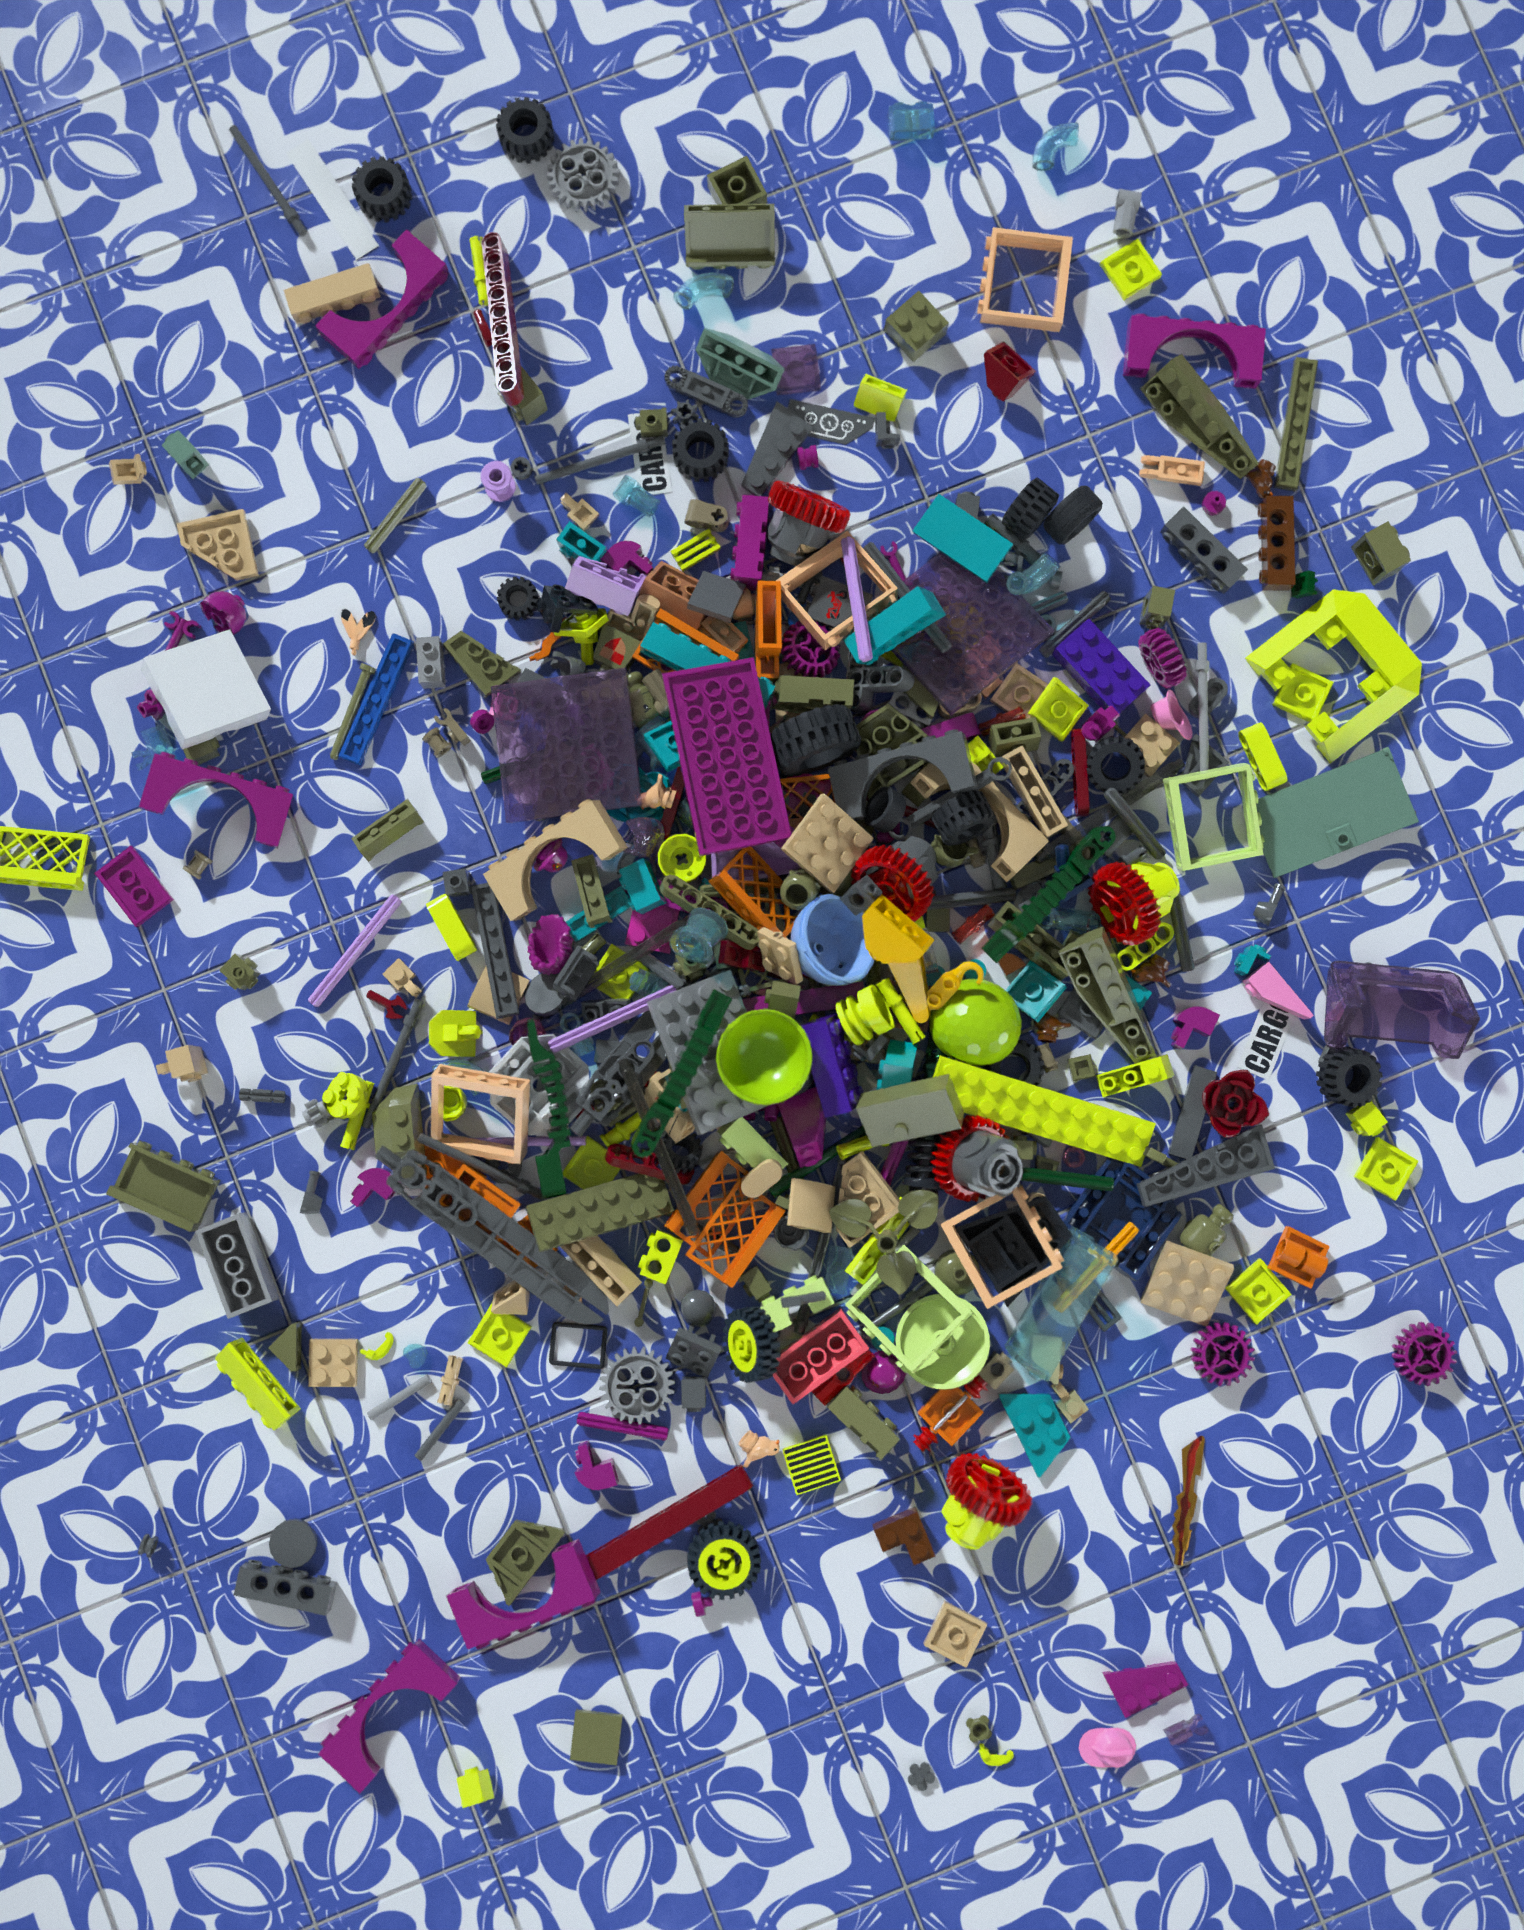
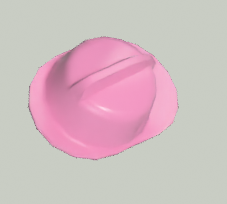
(1171, 716)
(1107, 1747)

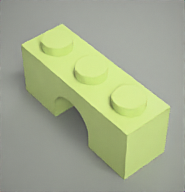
(781, 1316)

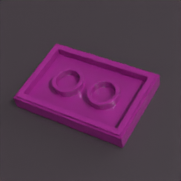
(134, 886)

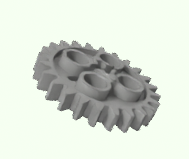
(576, 157)
(639, 1406)

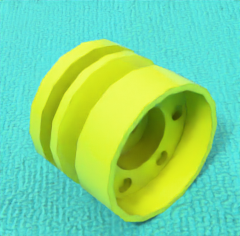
(679, 845)
(863, 1016)

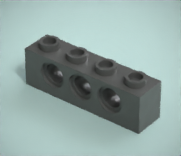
(1202, 538)
(249, 1587)

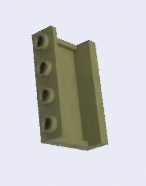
(730, 235)
(164, 1186)

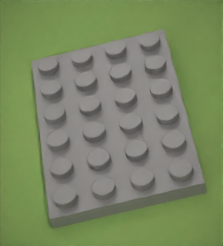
(674, 1016)

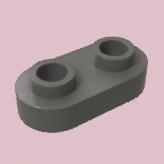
(1213, 699)

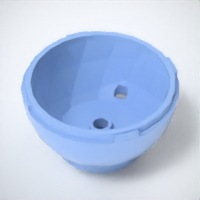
(837, 936)

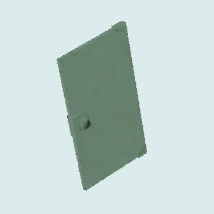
(1333, 812)

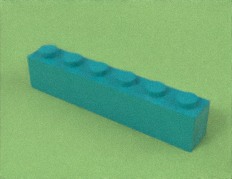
(682, 654)

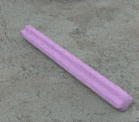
(856, 599)
(354, 950)
(606, 1021)

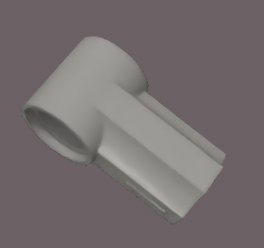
(1127, 207)

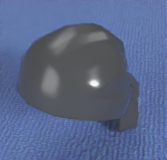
(567, 664)

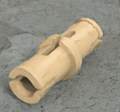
(450, 1380)

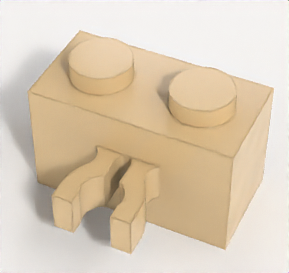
(184, 1063)

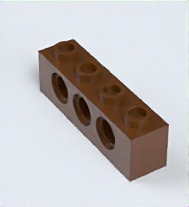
(1283, 510)

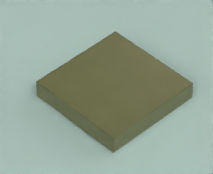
(596, 1737)

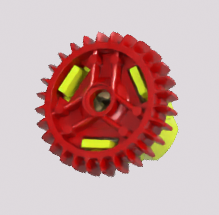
(1133, 899)
(982, 1500)

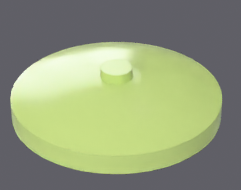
(958, 1358)

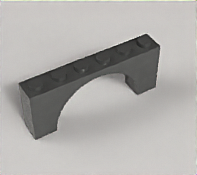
(949, 753)

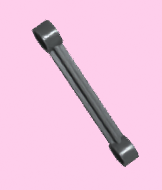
(926, 812)

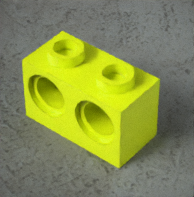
(666, 1258)

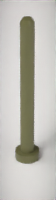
(351, 710)

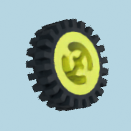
(751, 1344)
(728, 1578)

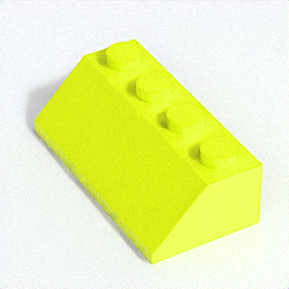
(256, 1383)

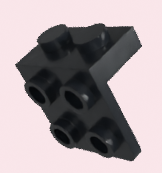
(557, 600)

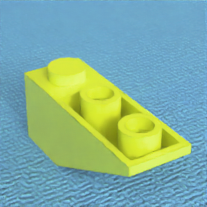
(1135, 1075)

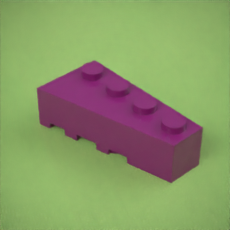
(751, 540)

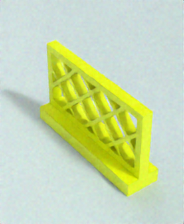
(43, 878)

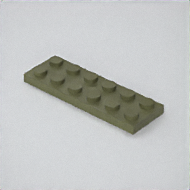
(598, 1210)

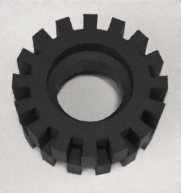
(517, 585)
(684, 1162)

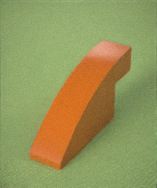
(768, 629)

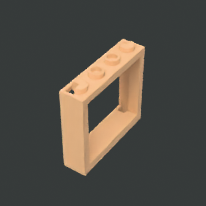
(1034, 241)
(817, 563)
(487, 1083)
(969, 1265)

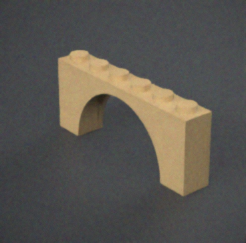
(1018, 835)
(512, 876)

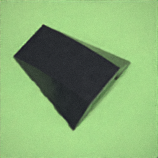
(1009, 1246)

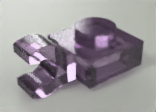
(1181, 1731)

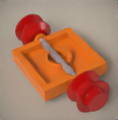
(950, 1414)

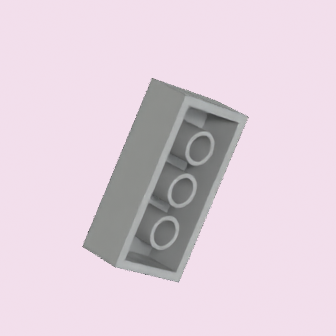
(237, 1264)

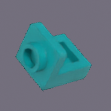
(1244, 961)

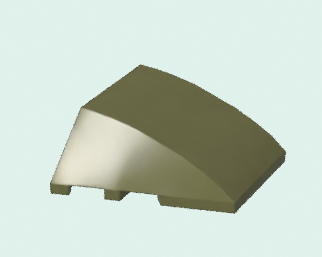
(889, 730)

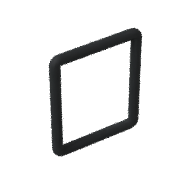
(575, 1364)

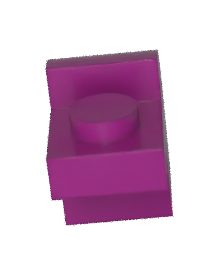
(627, 554)
(1193, 1019)
(374, 1180)
(592, 1474)

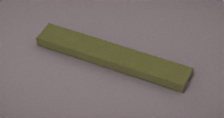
(1295, 424)

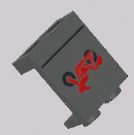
(831, 602)

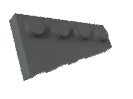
(776, 447)

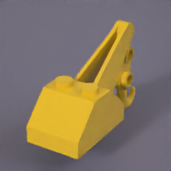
(901, 944)

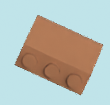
(673, 591)

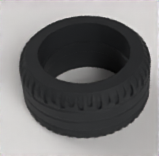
(1072, 514)

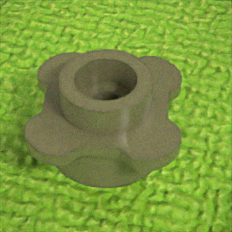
(984, 1733)

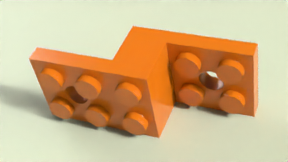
(476, 1181)

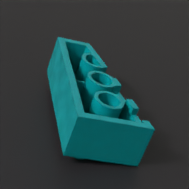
(899, 622)

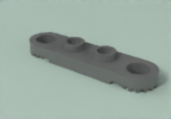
(706, 391)

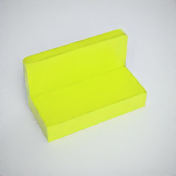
(879, 396)

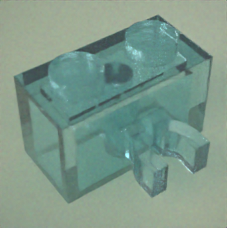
(156, 741)

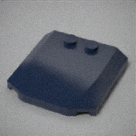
(1108, 1212)

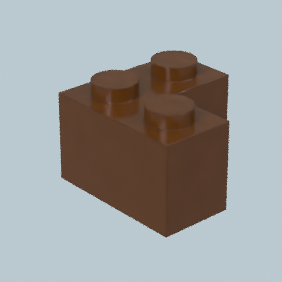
(907, 1529)

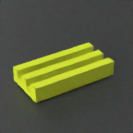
(707, 533)

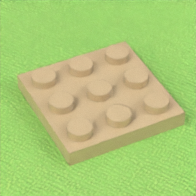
(827, 843)
(1187, 1283)

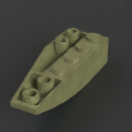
(1198, 415)
(1107, 992)

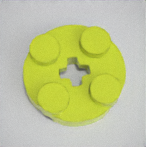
(334, 1096)

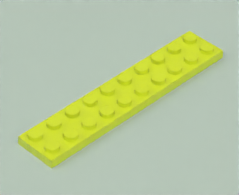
(1048, 1112)

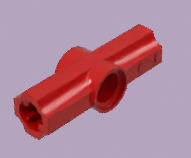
(833, 1385)

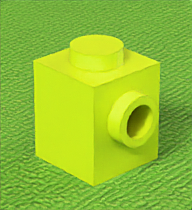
(1366, 1120)
(475, 1786)

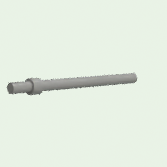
(1202, 667)

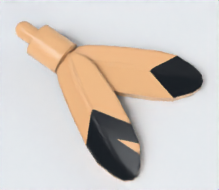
(358, 631)

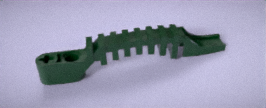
(1071, 873)
(691, 1058)
(549, 1163)

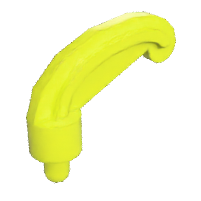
(381, 1351)
(994, 1760)

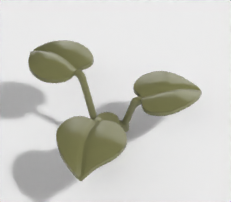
(893, 1269)

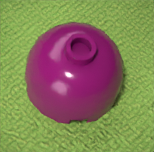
(225, 610)

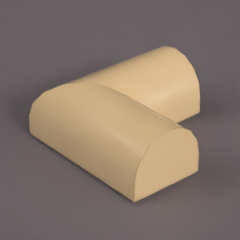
(639, 620)

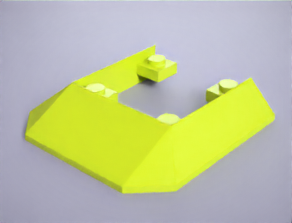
(1393, 662)

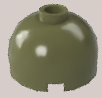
(953, 1274)

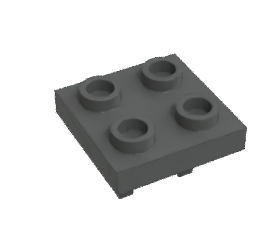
(693, 1351)

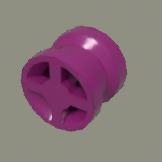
(807, 457)

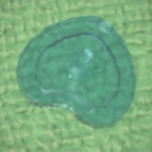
(416, 1354)

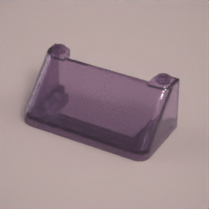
(1398, 1006)

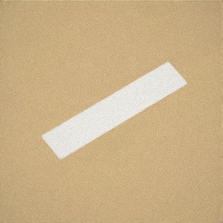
(332, 199)

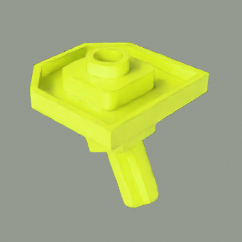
(584, 631)
(454, 1033)

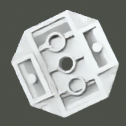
(519, 1064)

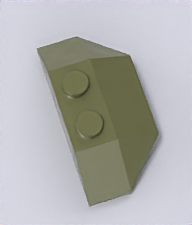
(399, 1124)

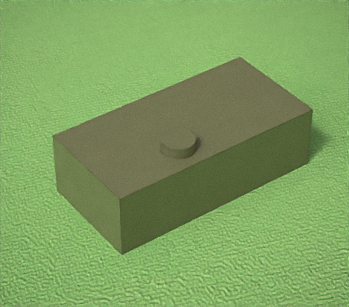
(910, 1110)

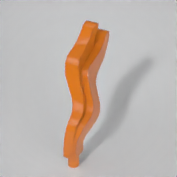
(546, 646)

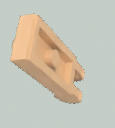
(1173, 469)

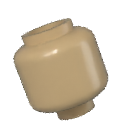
(746, 606)

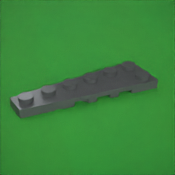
(1223, 1163)

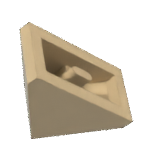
(511, 1300)

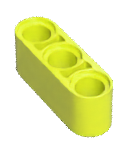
(1262, 756)
(451, 927)
(1153, 944)

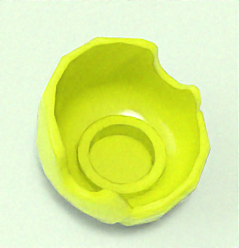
(454, 1103)

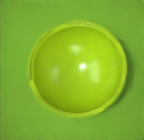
(977, 1023)
(764, 1057)

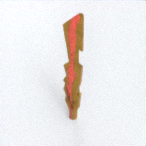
(1186, 1500)

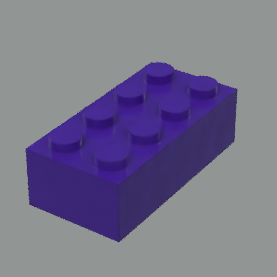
(1100, 668)
(833, 1066)

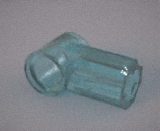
(631, 493)
(582, 1047)

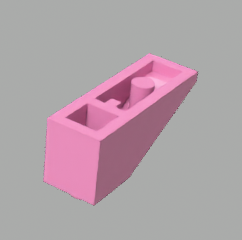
(1271, 988)

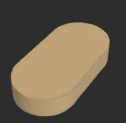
(761, 1178)

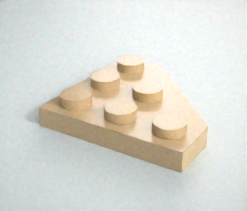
(222, 542)
(865, 1183)

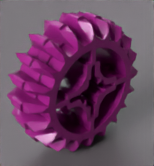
(802, 658)
(1162, 658)
(1416, 1359)
(1215, 1360)

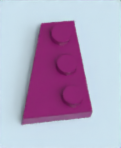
(1144, 1686)

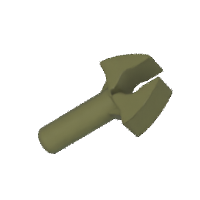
(1159, 1157)

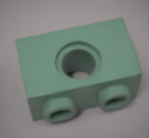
(185, 454)

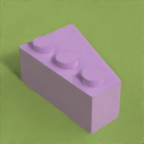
(604, 585)

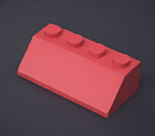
(818, 1355)

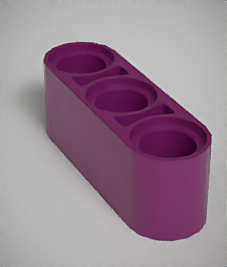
(965, 723)

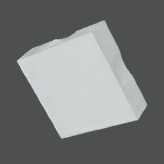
(205, 688)

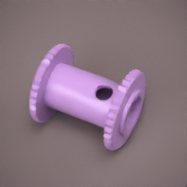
(498, 481)

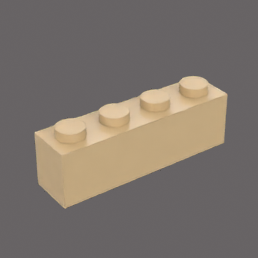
(332, 293)
(1034, 793)
(603, 1268)

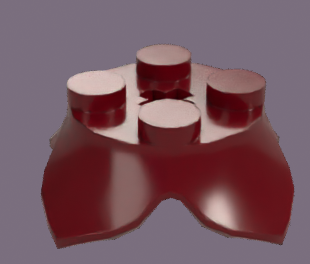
(1248, 1107)

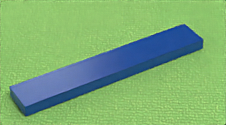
(376, 699)

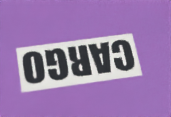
(652, 466)
(1265, 1040)

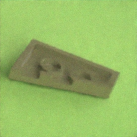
(479, 663)

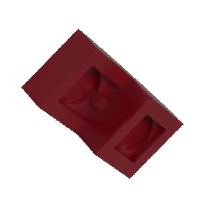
(739, 957)

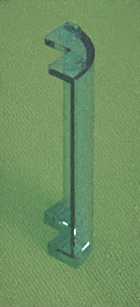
(1060, 1306)

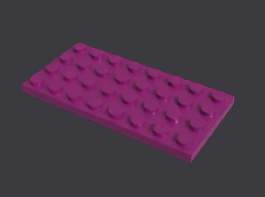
(726, 756)

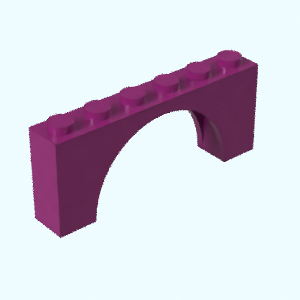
(362, 339)
(1239, 344)
(171, 776)
(483, 1621)
(347, 1748)

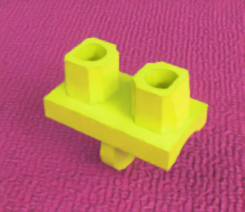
(982, 755)

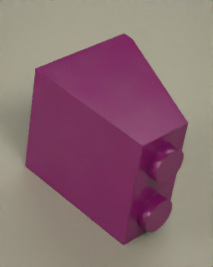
(805, 1126)

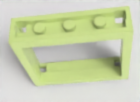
(1177, 824)
(887, 1346)

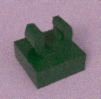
(1304, 585)

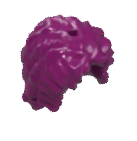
(550, 944)

